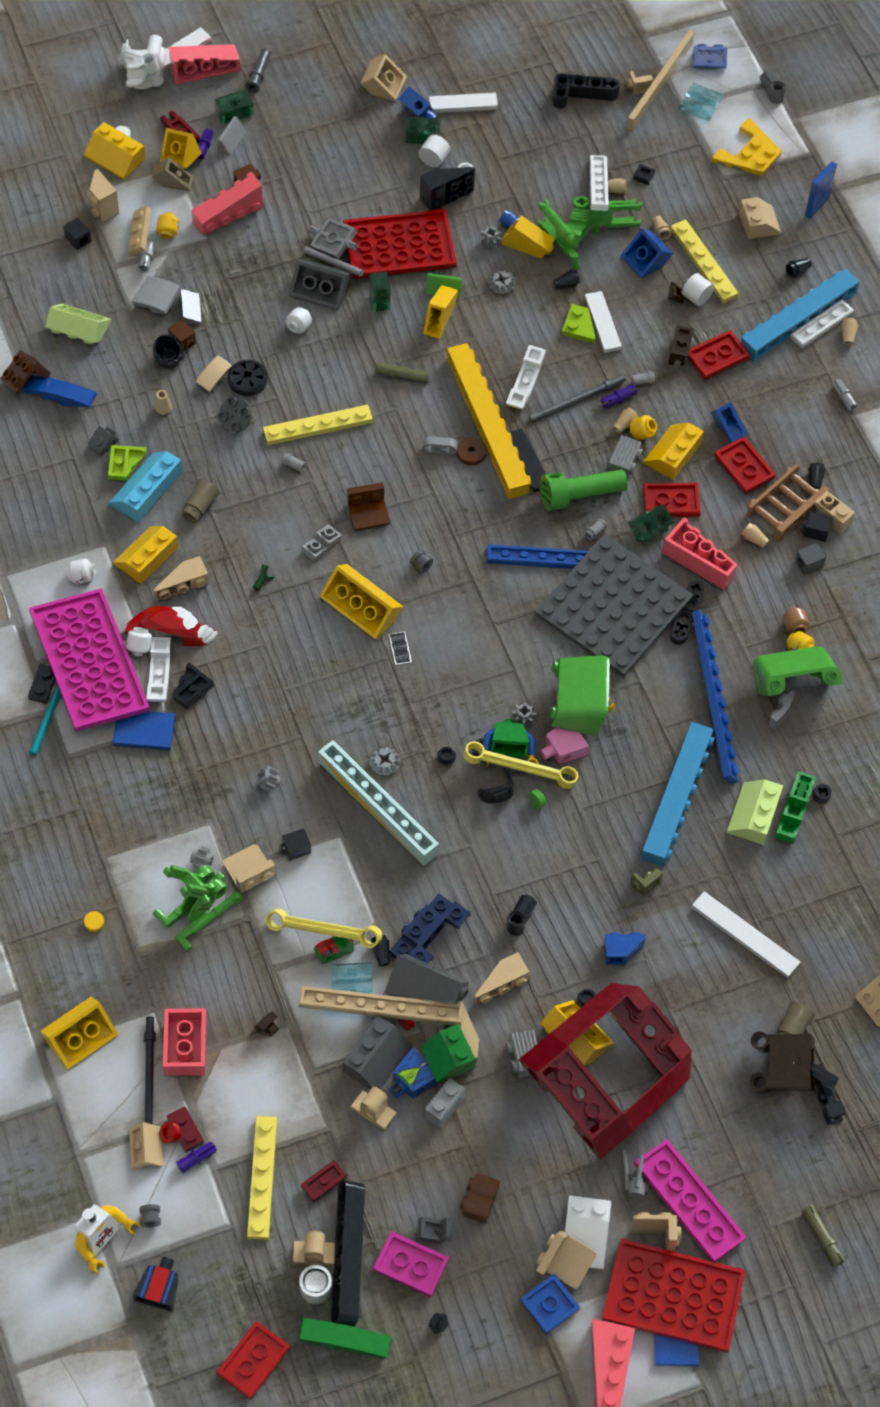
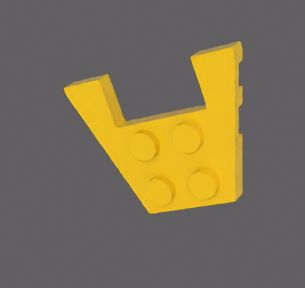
(755, 156)

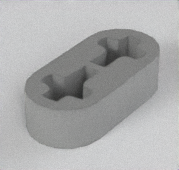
(440, 445)

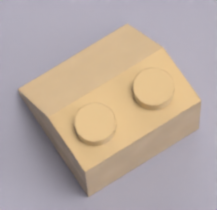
(383, 78)
(103, 198)
(758, 218)

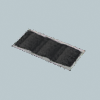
(400, 648)

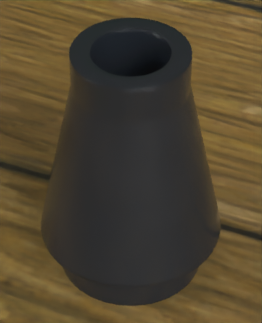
(796, 267)
(568, 279)
(816, 474)
(381, 951)

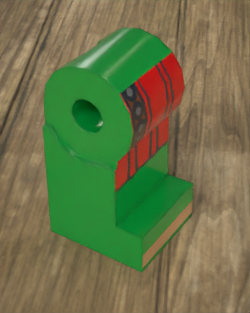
(333, 948)

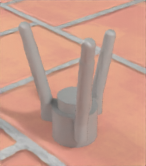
(636, 1187)

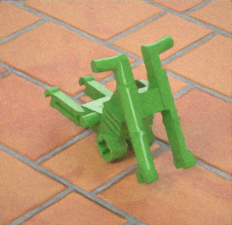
(582, 218)
(197, 900)

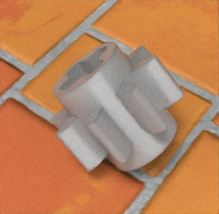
(491, 237)
(524, 714)
(267, 778)
(201, 857)

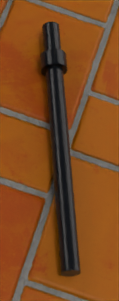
(149, 1039)

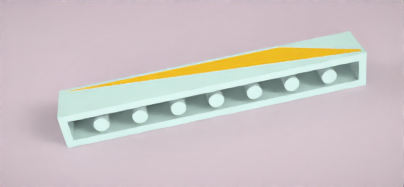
(378, 803)

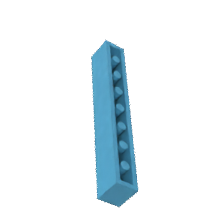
(804, 309)
(677, 793)

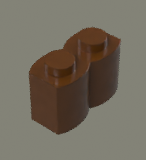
(480, 1198)

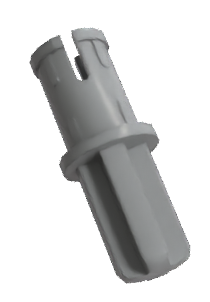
(146, 257)
(844, 395)

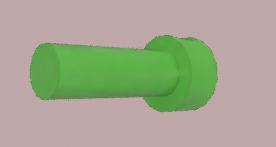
(558, 490)

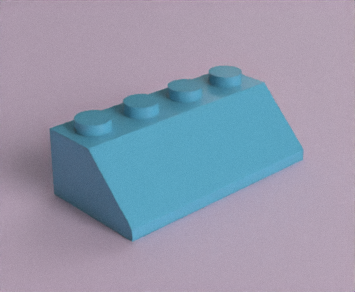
(147, 485)

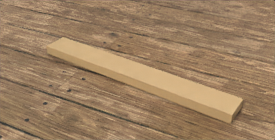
(660, 80)
(381, 1005)

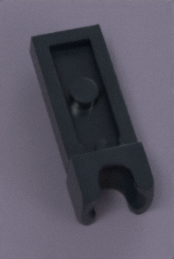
(832, 1109)

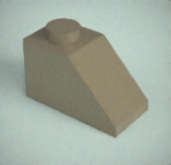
(172, 175)

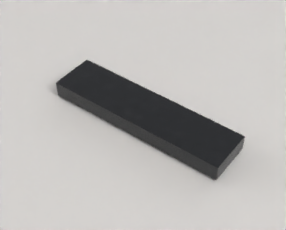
(527, 455)

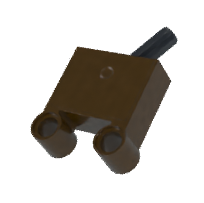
(789, 1063)

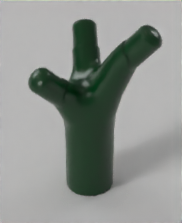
(262, 578)

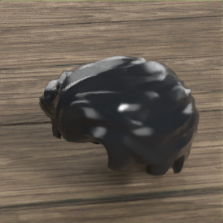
(167, 351)

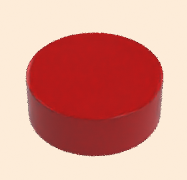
(406, 1024)
(170, 1132)

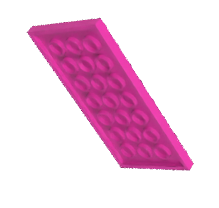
(89, 660)

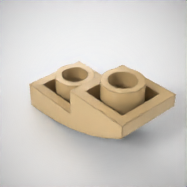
(213, 373)

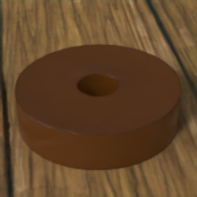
(467, 457)

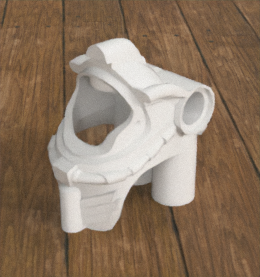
(144, 66)

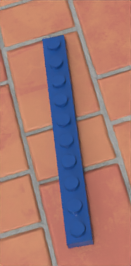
(716, 701)

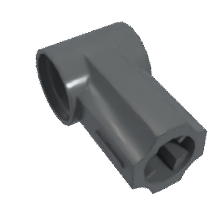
(773, 86)

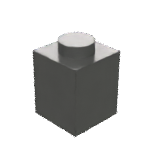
(810, 558)

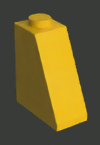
(528, 238)
(439, 311)

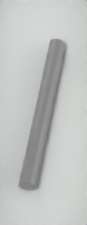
(333, 261)

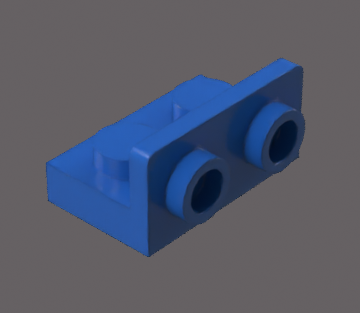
(709, 56)

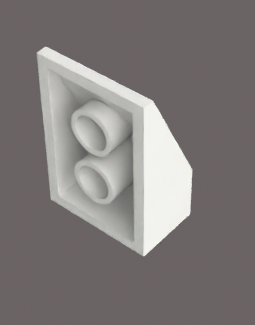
(589, 1223)

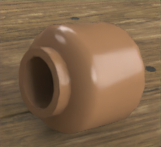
(796, 620)

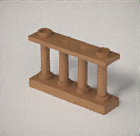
(794, 518)

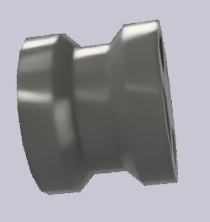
(421, 561)
(150, 1215)

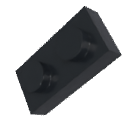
(42, 684)

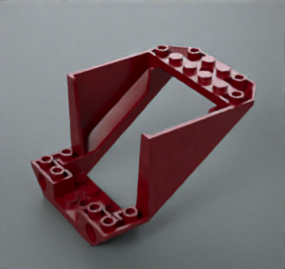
(560, 1070)

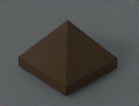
(675, 293)

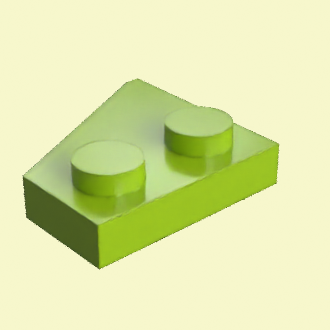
(579, 324)
(124, 461)

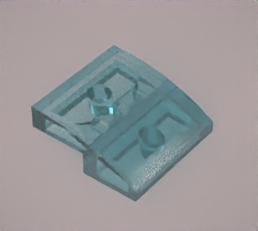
(701, 101)
(352, 977)

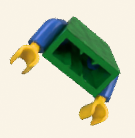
(510, 740)

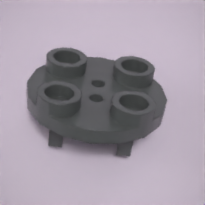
(229, 409)

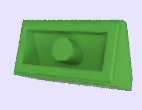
(435, 281)

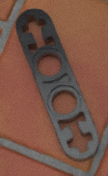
(687, 612)

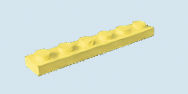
(704, 261)
(317, 425)
(262, 1178)

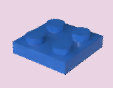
(550, 1304)

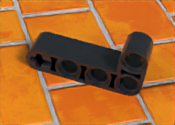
(583, 87)

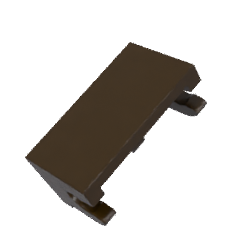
(681, 344)

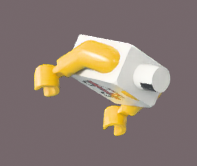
(96, 1230)

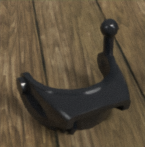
(488, 796)

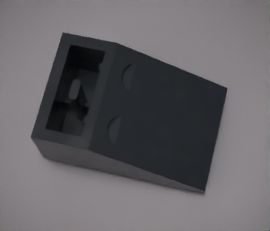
(446, 186)

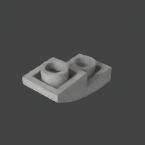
(322, 543)
(783, 708)

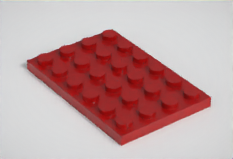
(402, 243)
(674, 1295)

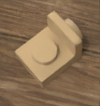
(639, 84)

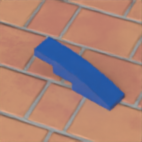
(62, 391)

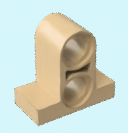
(374, 1108)
(314, 1250)

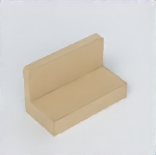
(146, 1146)

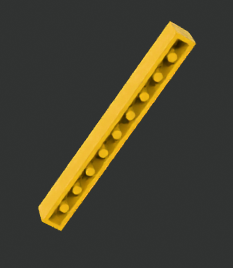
(488, 421)

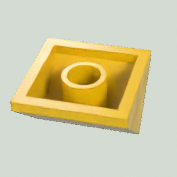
(180, 147)

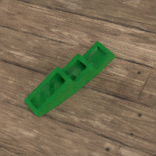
(795, 807)
(344, 1337)

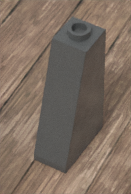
(421, 980)

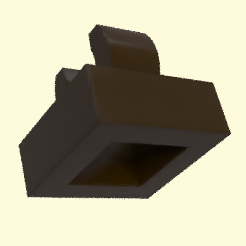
(267, 1024)

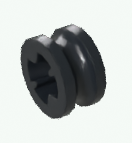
(824, 798)

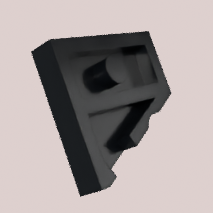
(191, 686)

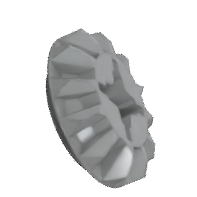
(497, 286)
(384, 768)

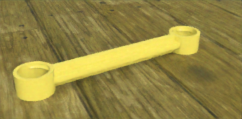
(521, 765)
(323, 928)

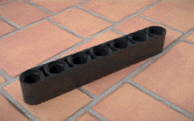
(348, 1253)

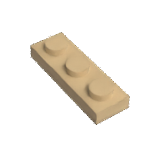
(139, 230)

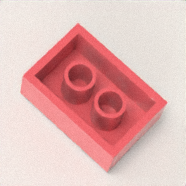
(185, 1042)

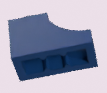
(729, 422)

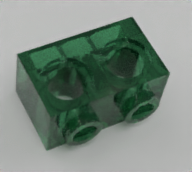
(649, 519)

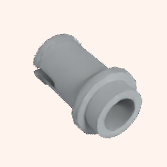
(643, 378)
(289, 460)
(592, 532)

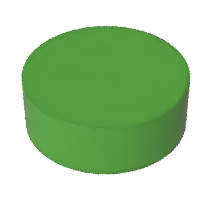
(537, 799)

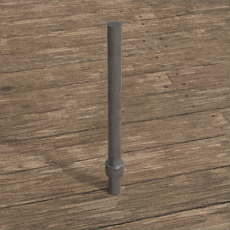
(606, 385)

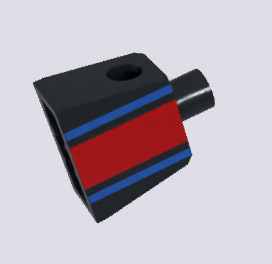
(158, 1286)

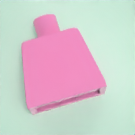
(564, 745)

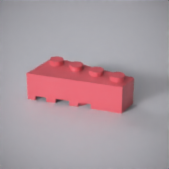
(202, 62)
(229, 205)
(699, 555)
(610, 1361)

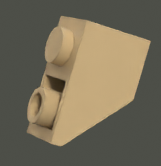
(841, 514)

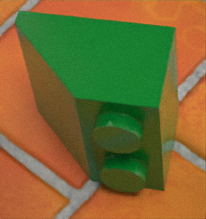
(448, 1054)

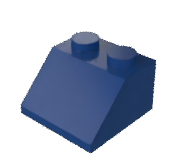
(646, 253)

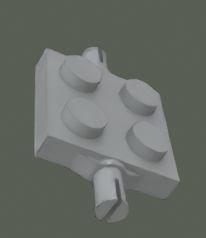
(333, 238)

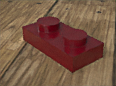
(189, 1136)
(323, 1181)

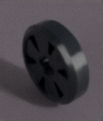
(247, 386)

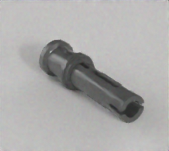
(256, 75)

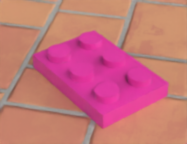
(411, 1264)

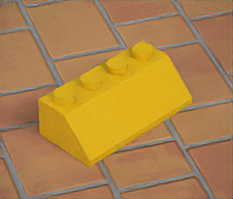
(360, 600)

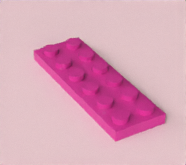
(690, 1201)

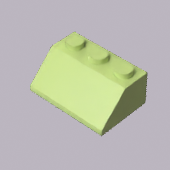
(77, 323)
(755, 810)

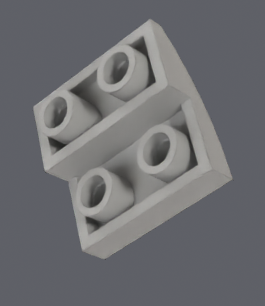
(156, 295)

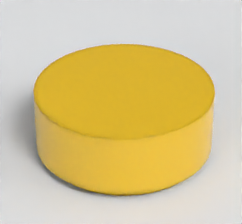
(94, 921)

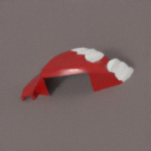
(174, 621)

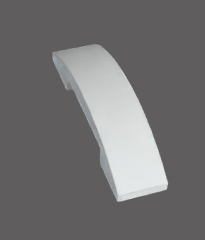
(527, 377)
(159, 669)

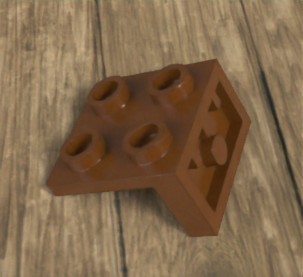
(21, 369)
(367, 506)

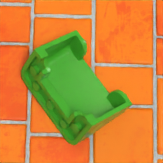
(773, 668)
(581, 693)

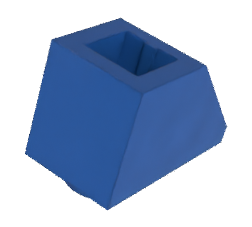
(622, 947)

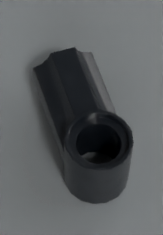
(520, 914)

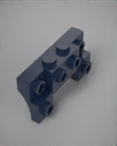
(426, 926)

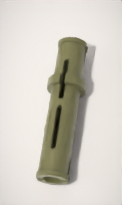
(402, 372)
(826, 1240)

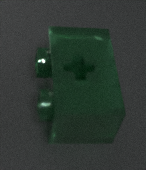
(234, 104)
(420, 129)
(379, 291)

